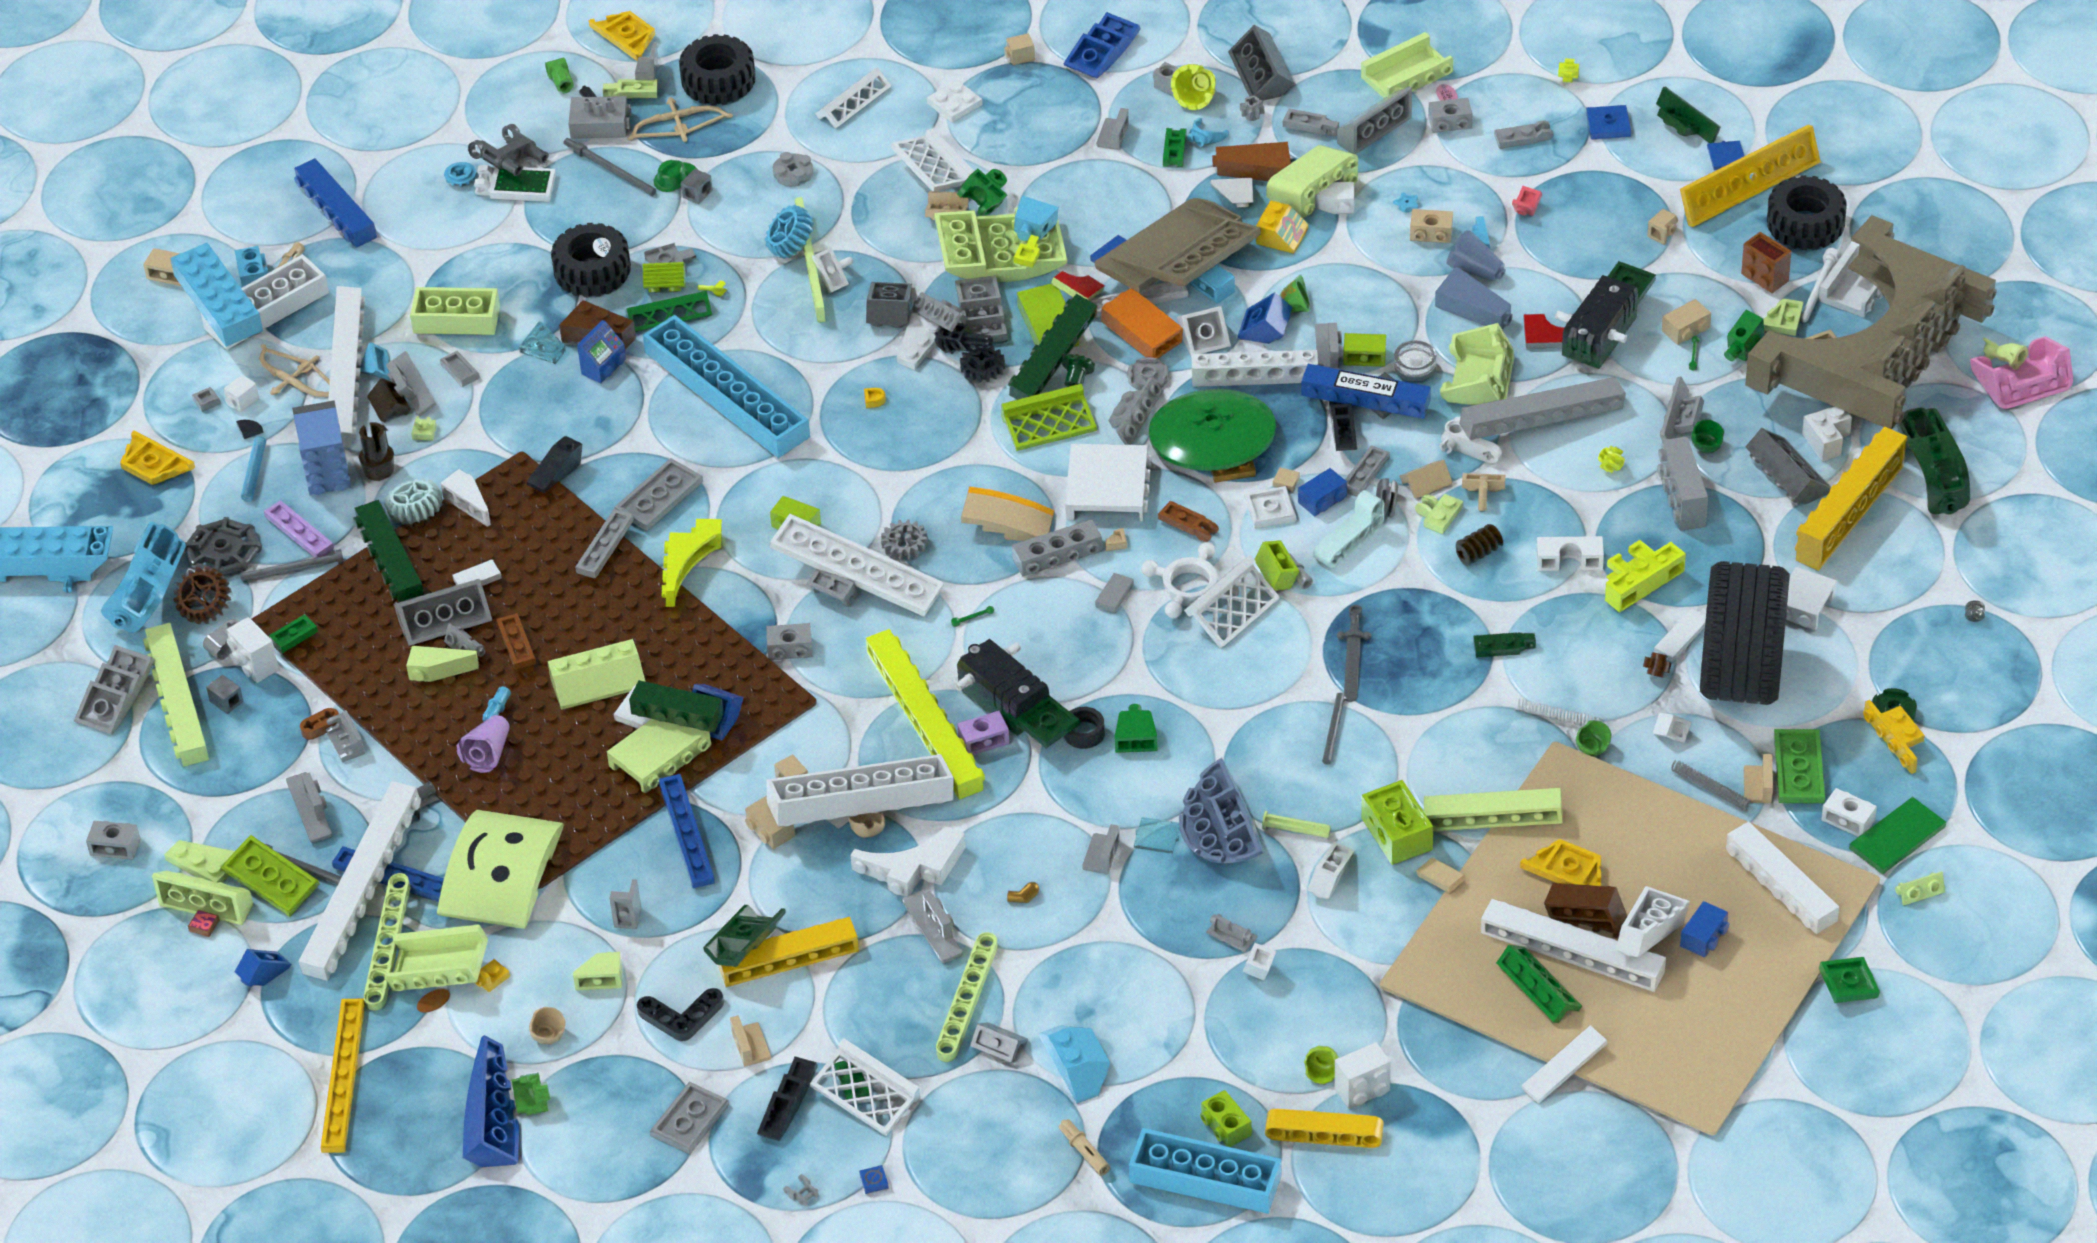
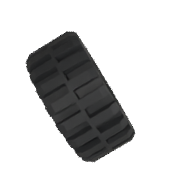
(717, 53)
(1801, 229)
(590, 277)

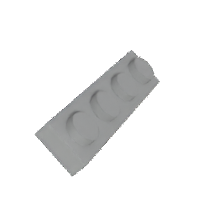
(604, 543)

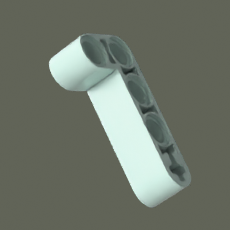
(1353, 531)

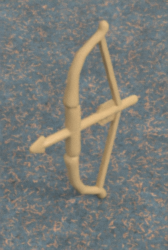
(680, 129)
(304, 367)

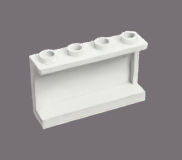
(1848, 289)

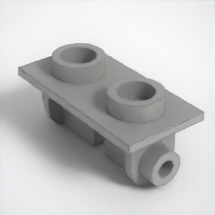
(459, 639)
(1231, 933)

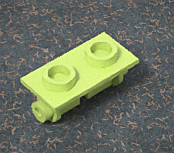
(1921, 888)

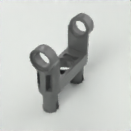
(508, 155)

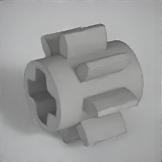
(1252, 108)

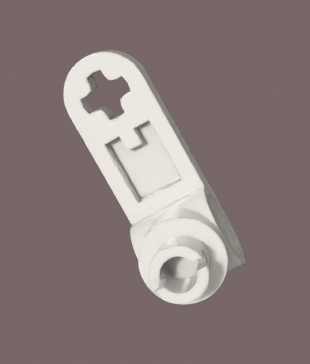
(1456, 439)

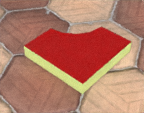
(1083, 286)

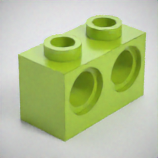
(1226, 1119)

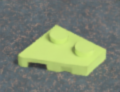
(1784, 317)

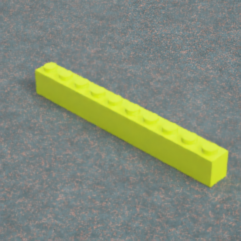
(924, 711)

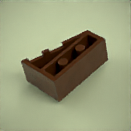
(588, 316)
(1587, 905)

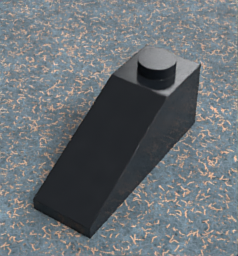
(557, 463)

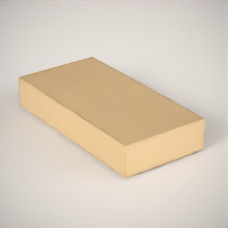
(1440, 875)

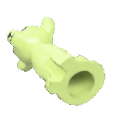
(2010, 352)

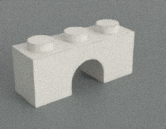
(1585, 549)

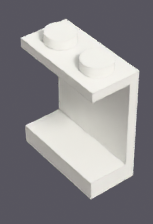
(1807, 597)

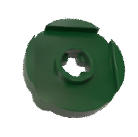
(1895, 697)

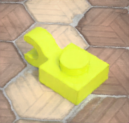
(1028, 254)

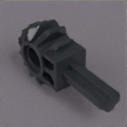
(960, 338)

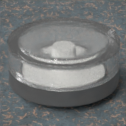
(1415, 360)

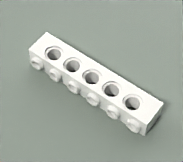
(1251, 367)

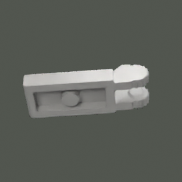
(1523, 134)

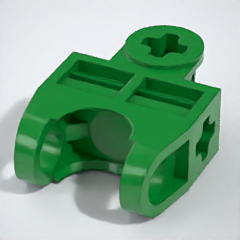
(984, 190)

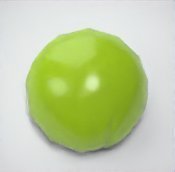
(1320, 1064)

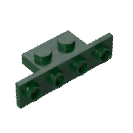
(1685, 117)

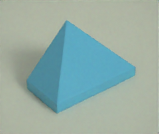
(375, 362)

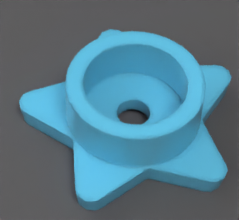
(1406, 202)

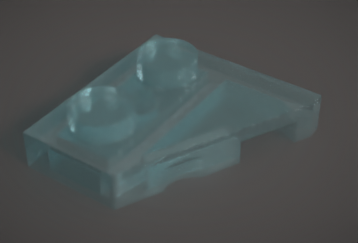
(542, 344)

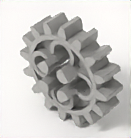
(915, 539)

